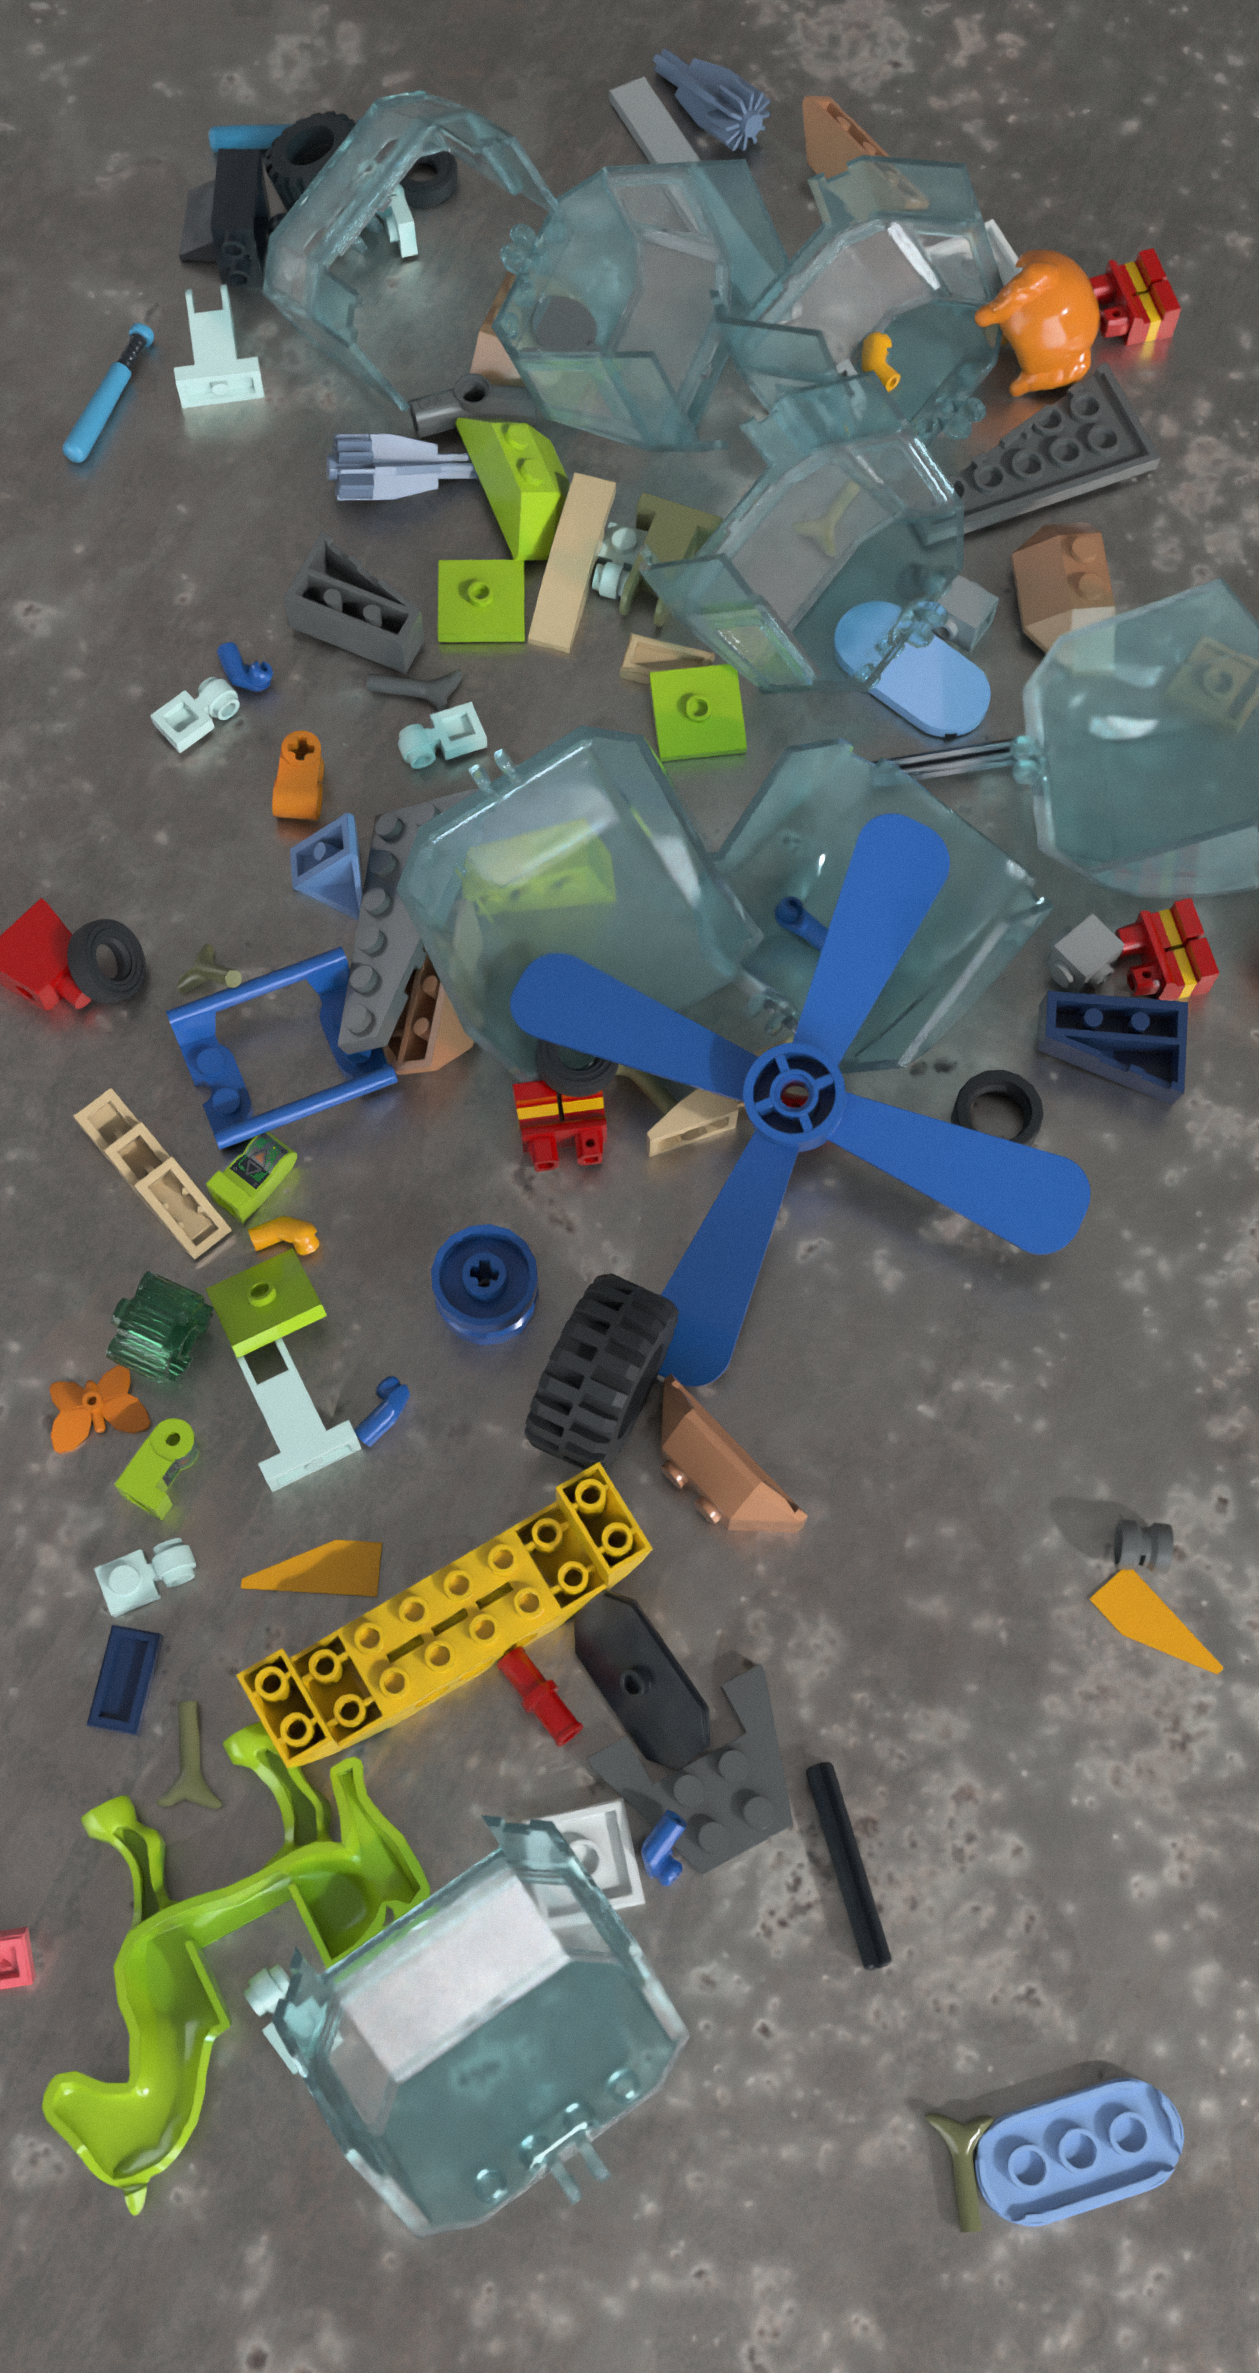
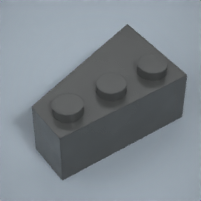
(353, 609)

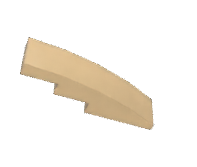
(571, 563)
(696, 1117)
(152, 1174)

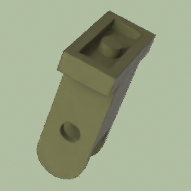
(672, 535)

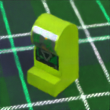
(252, 1176)
(156, 1464)

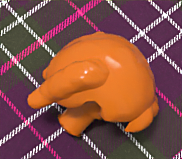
(1047, 319)

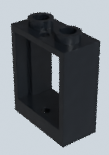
(240, 217)

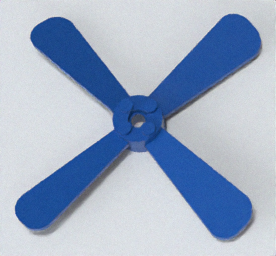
(996, 1183)

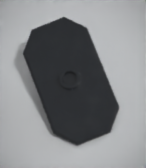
(642, 1680)

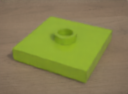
(481, 601)
(697, 712)
(265, 1302)

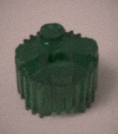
(158, 1328)

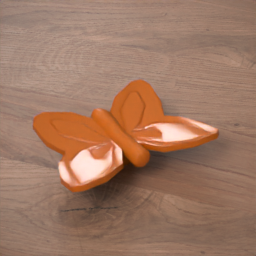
(82, 1406)

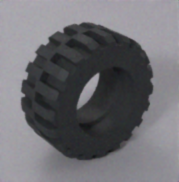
(601, 1372)

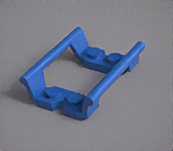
(215, 1067)

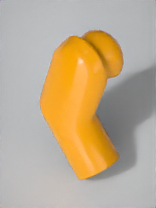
(874, 357)
(285, 1229)

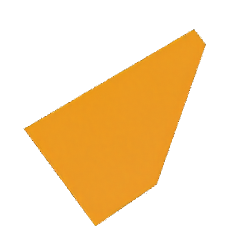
(332, 1568)
(1145, 1618)

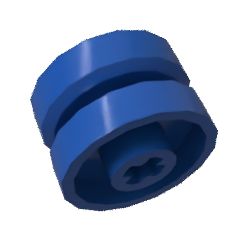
(479, 1257)

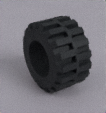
(303, 152)

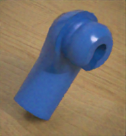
(246, 676)
(794, 918)
(386, 1413)
(658, 1850)

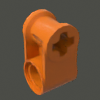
(299, 781)

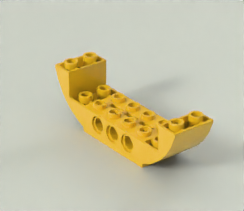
(448, 1624)

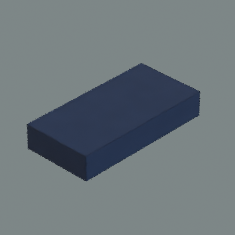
(125, 1680)

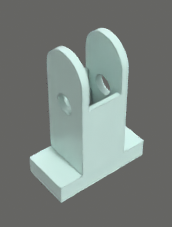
(217, 370)
(296, 1426)

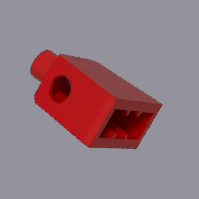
(36, 959)

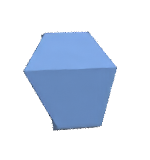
(330, 866)

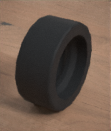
(1004, 1084)

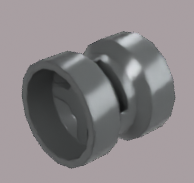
(1143, 1546)

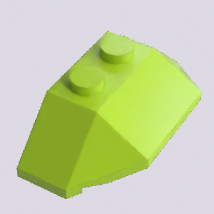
(520, 481)

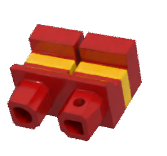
(1138, 300)
(1171, 951)
(541, 1129)

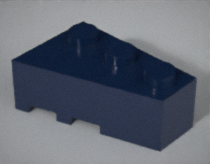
(1119, 1038)

